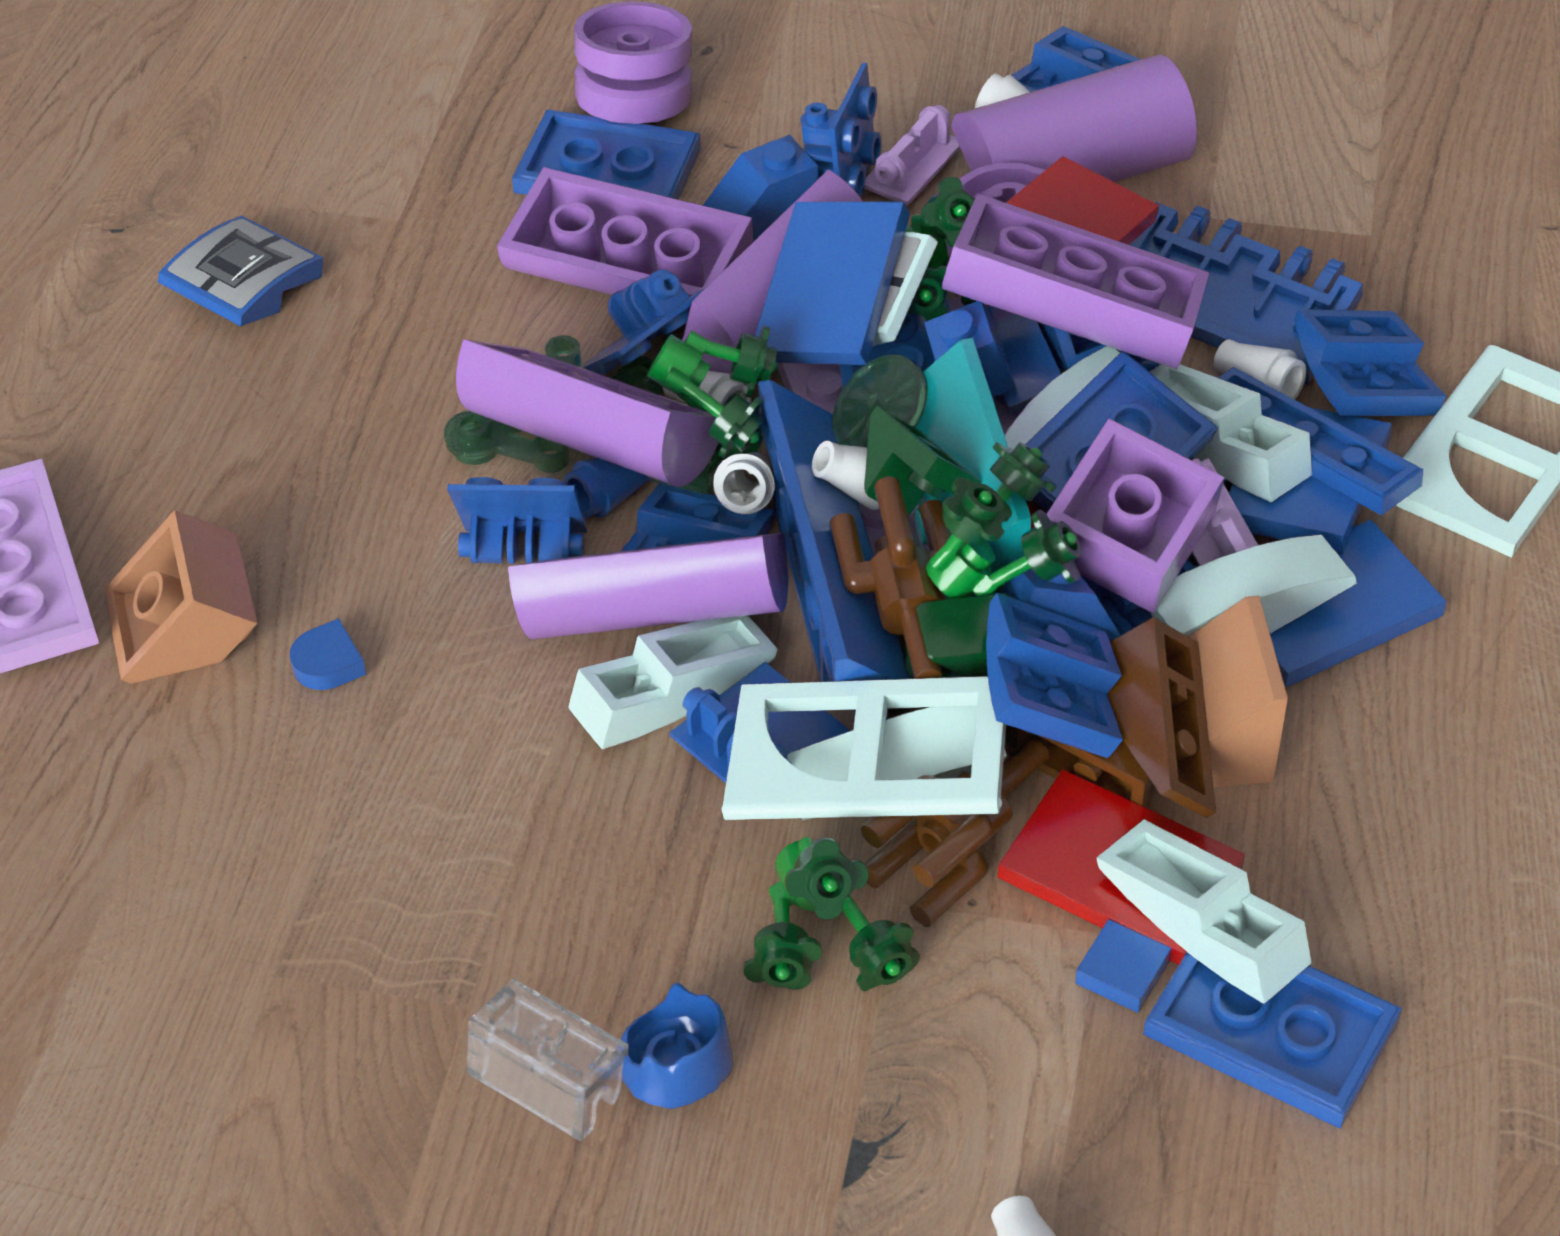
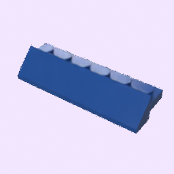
(840, 625)

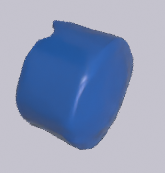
(677, 1050)

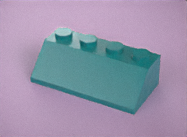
(966, 425)

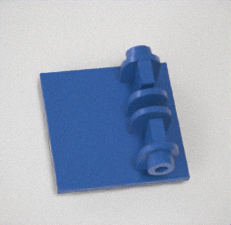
(844, 137)
(642, 314)
(541, 506)
(712, 721)

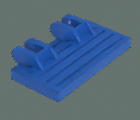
(1243, 292)

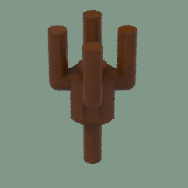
(898, 568)
(952, 841)

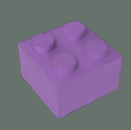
(1136, 513)

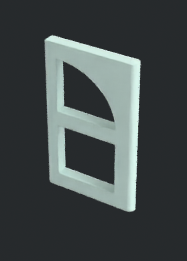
(1442, 497)
(769, 787)

